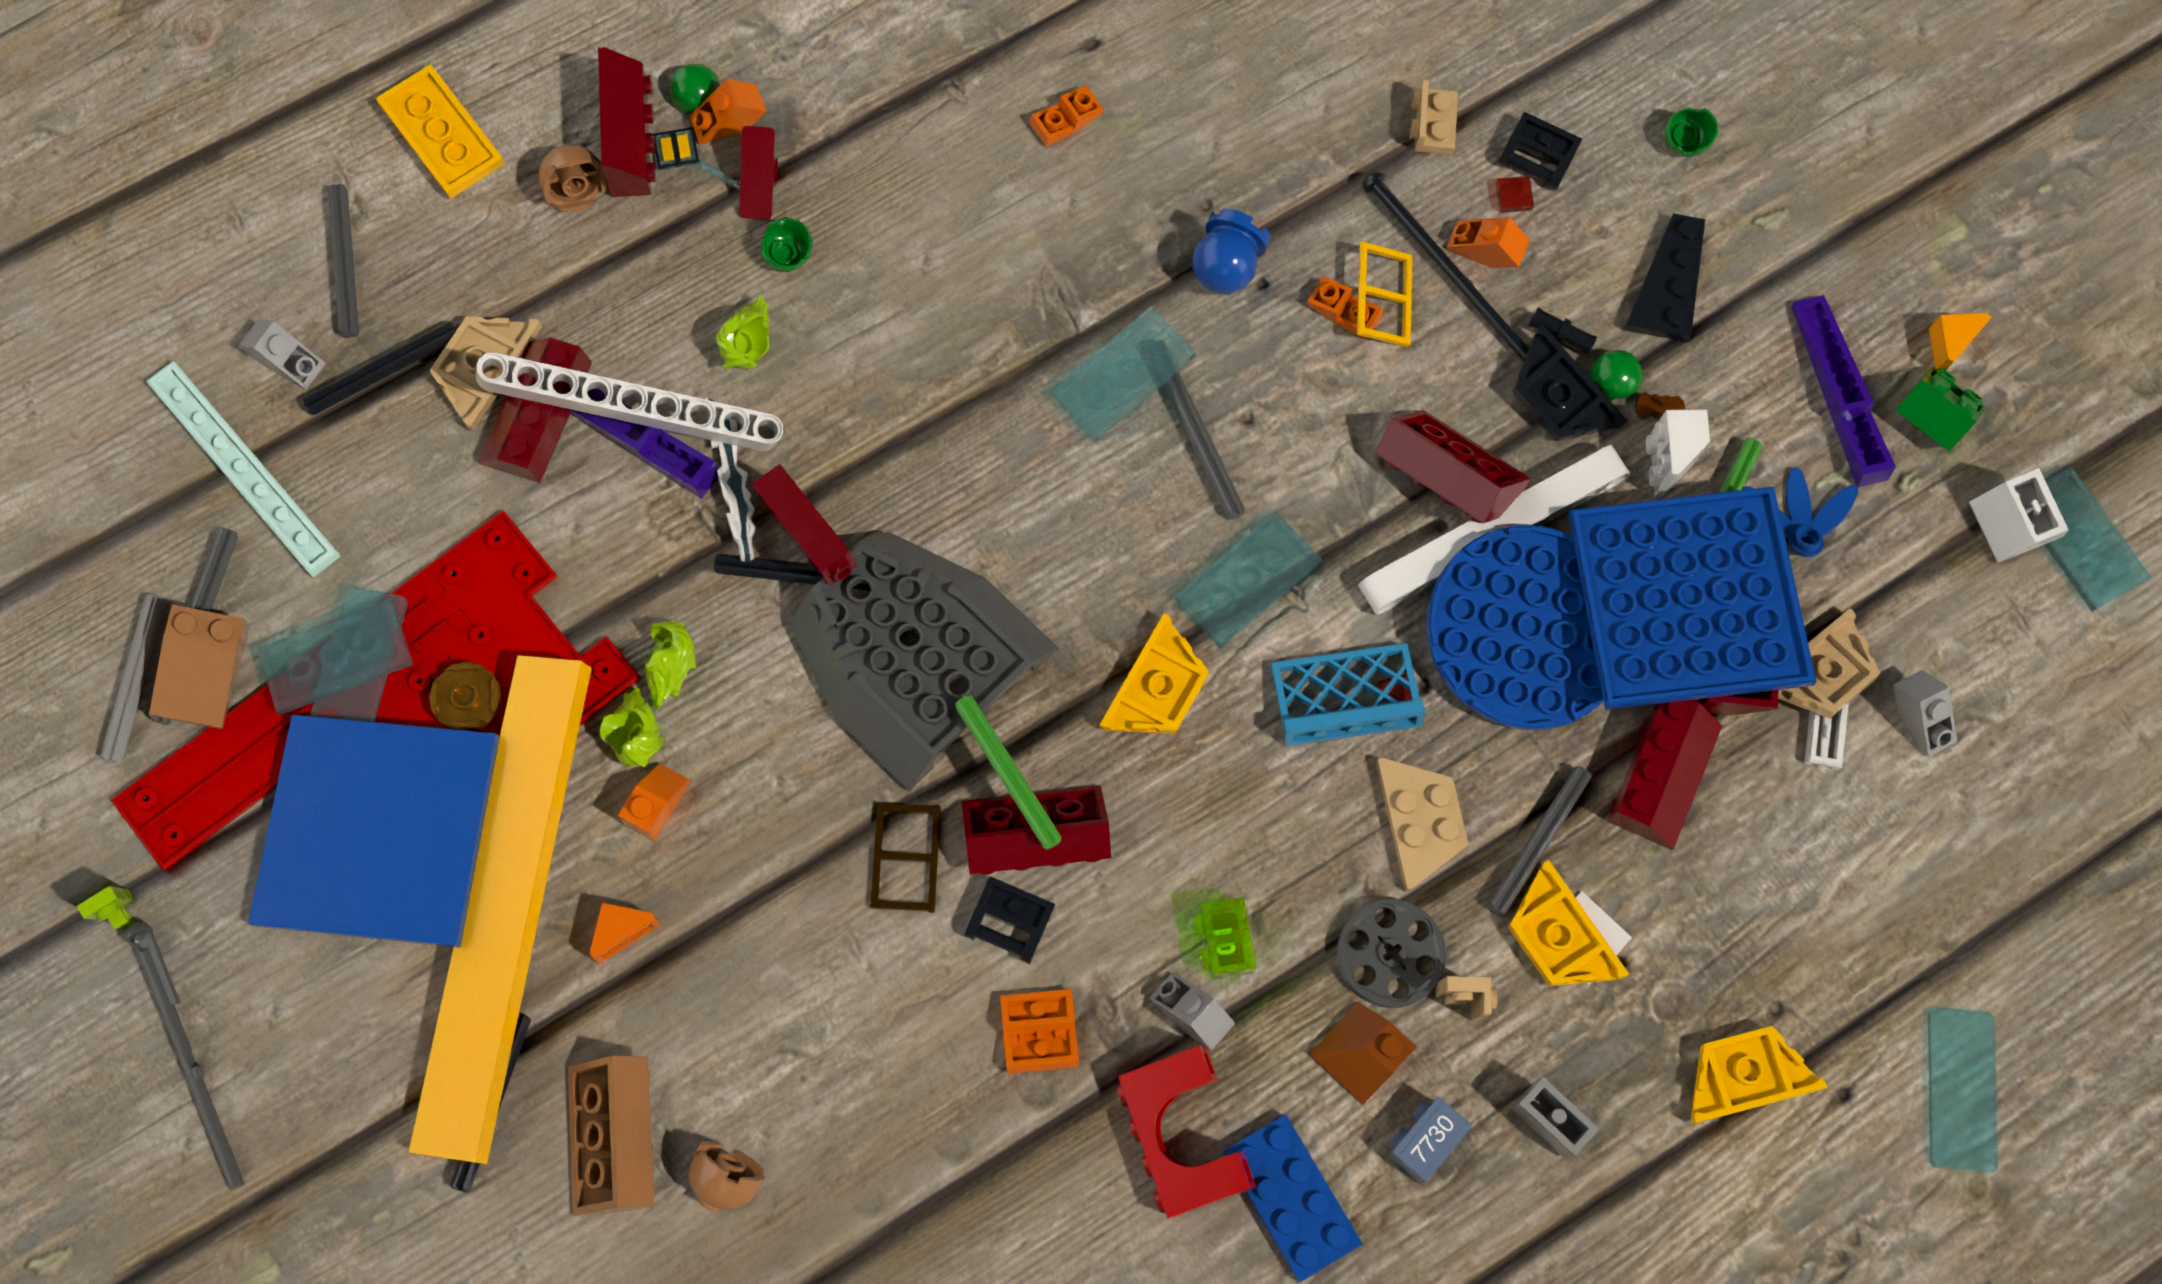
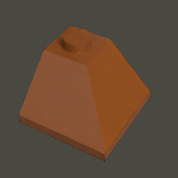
(1362, 1051)

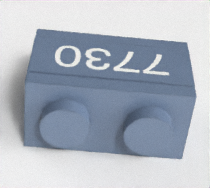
(1428, 1139)

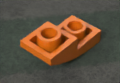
(1068, 116)
(1340, 306)

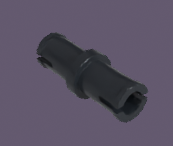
(1563, 331)

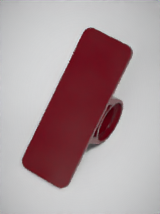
(757, 172)

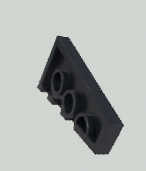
(1670, 286)

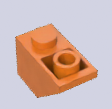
(727, 111)
(1489, 241)

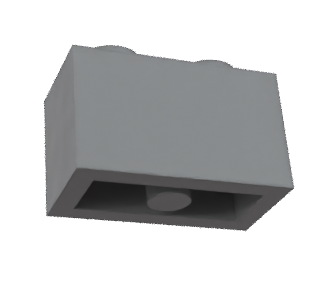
(1555, 1118)

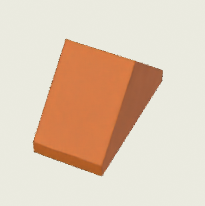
(619, 928)

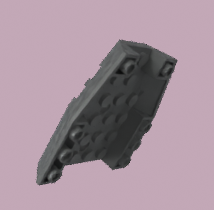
(897, 694)

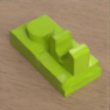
(108, 904)

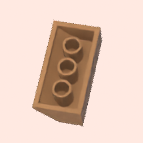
(610, 1135)

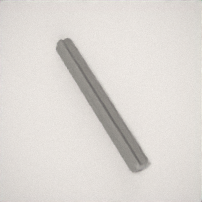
(133, 679)

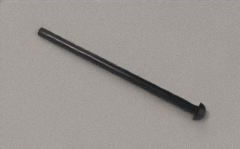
(1374, 183)

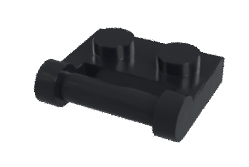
(1544, 142)
(1015, 909)

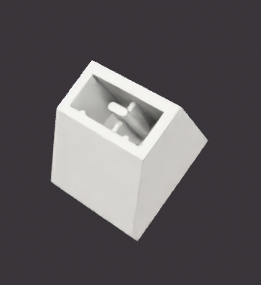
(1675, 446)
(2019, 516)

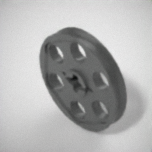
(1398, 936)

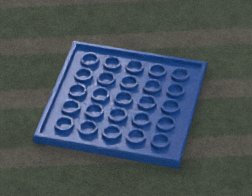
(1690, 598)
(375, 831)

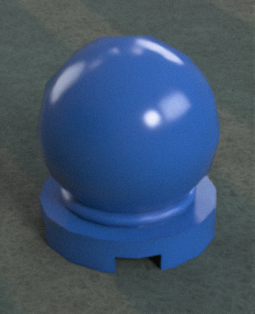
(1229, 252)

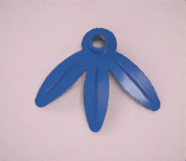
(1800, 526)

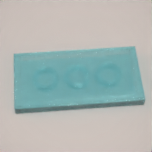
(1123, 373)
(2092, 549)
(1248, 579)
(335, 656)

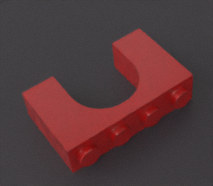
(1148, 1095)

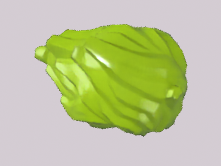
(745, 336)
(668, 660)
(632, 731)

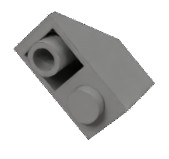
(282, 353)
(1926, 711)
(1192, 1010)

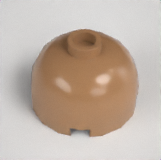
(571, 177)
(723, 1179)

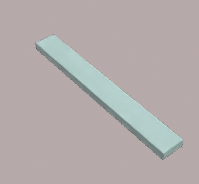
(243, 469)

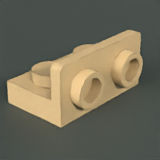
(1435, 120)
(1476, 990)

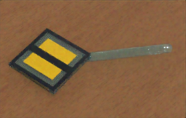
(679, 149)

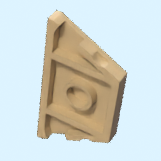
(458, 361)
(1840, 668)
(1422, 819)

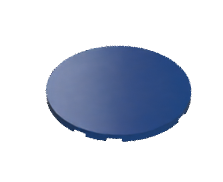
(1515, 630)

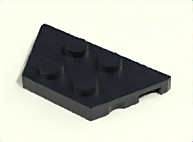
(1561, 392)

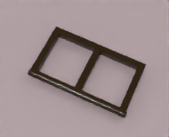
(910, 857)

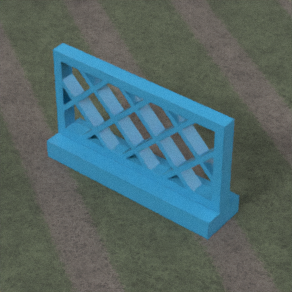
(1345, 721)

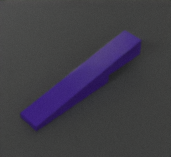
(1843, 392)
(656, 448)

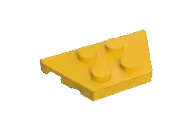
(1158, 686)
(1561, 935)
(1747, 1074)

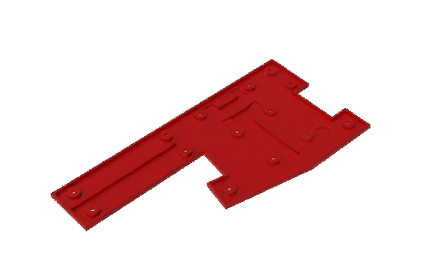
(236, 767)

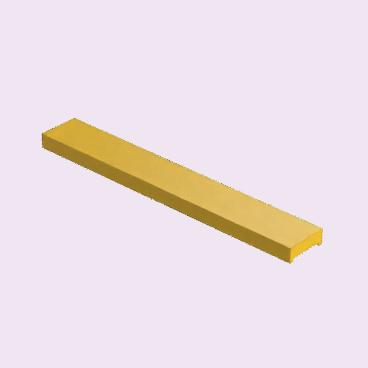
(503, 911)

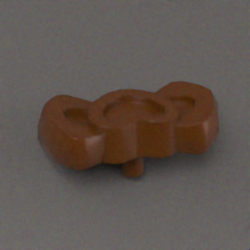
(1655, 405)

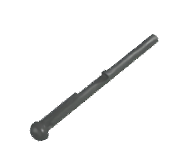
(166, 997)

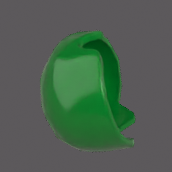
(692, 86)
(1691, 131)
(786, 244)
(1616, 374)

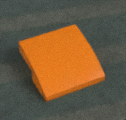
(1039, 1031)

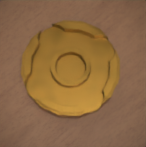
(465, 697)

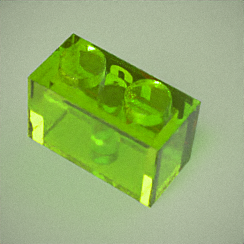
(1226, 938)

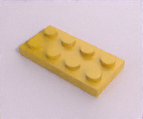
(440, 131)

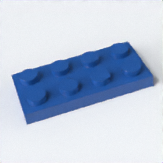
(1295, 1200)

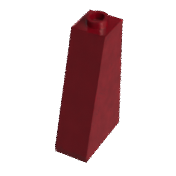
(804, 525)

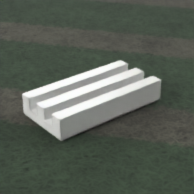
(1839, 742)

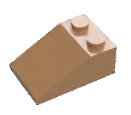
(198, 666)

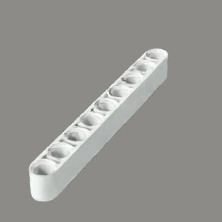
(613, 408)
(1532, 507)

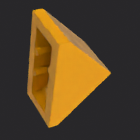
(1952, 334)

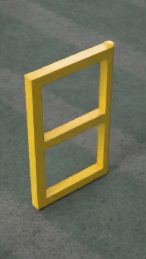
(1405, 298)

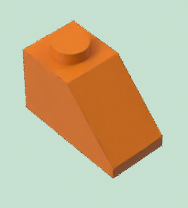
(653, 801)

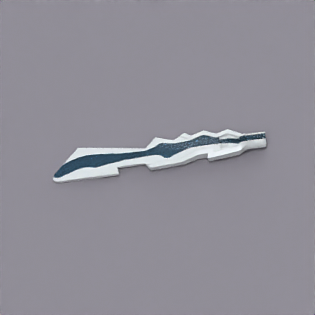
(737, 497)

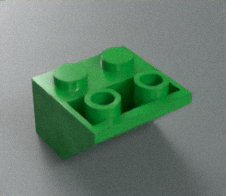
(1942, 407)

